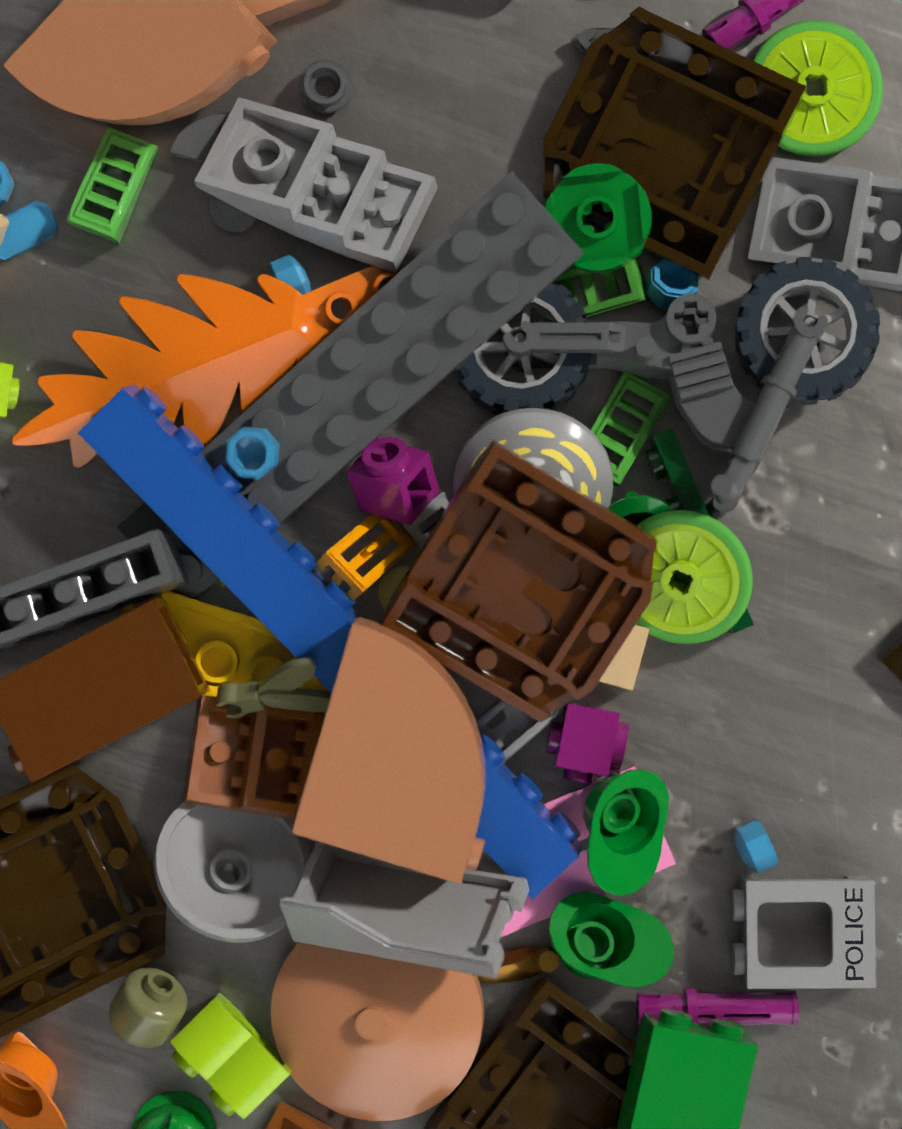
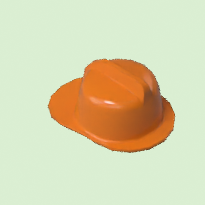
(27, 1086)

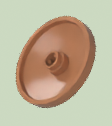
(374, 1030)

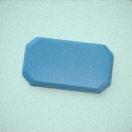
(27, 229)

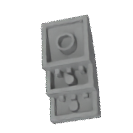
(316, 184)
(833, 217)

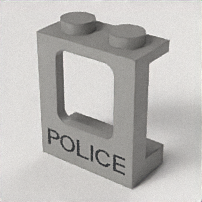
(851, 933)

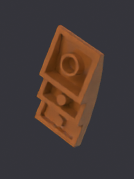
(251, 760)

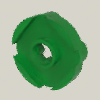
(619, 195)

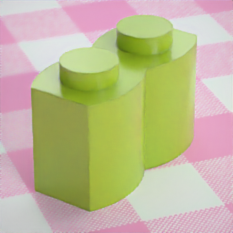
(230, 1057)

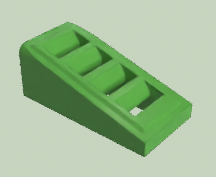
(111, 229)
(616, 301)
(646, 391)

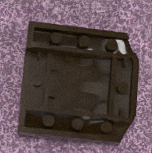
(681, 122)
(72, 896)
(543, 1070)

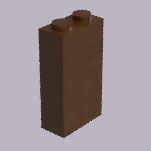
(97, 689)

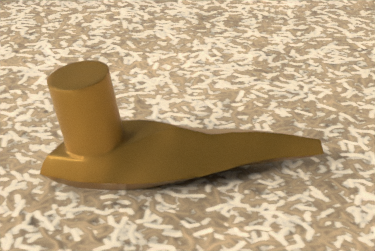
(524, 964)

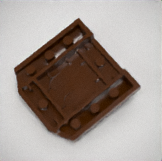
(525, 585)

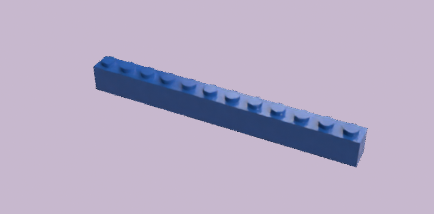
(296, 601)

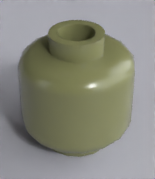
(147, 1007)

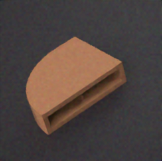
(140, 57)
(397, 760)

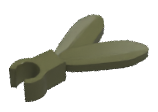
(275, 690)

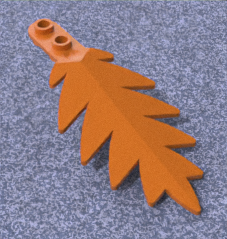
(195, 361)

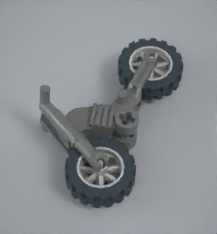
(693, 362)

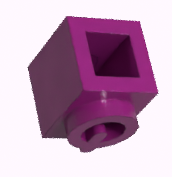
(393, 480)
(588, 742)

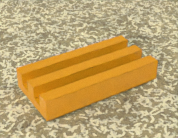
(347, 571)

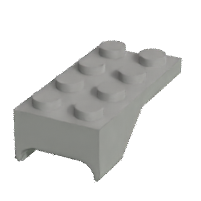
(402, 913)

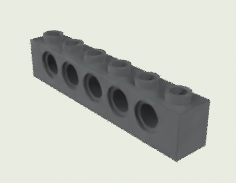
(89, 587)

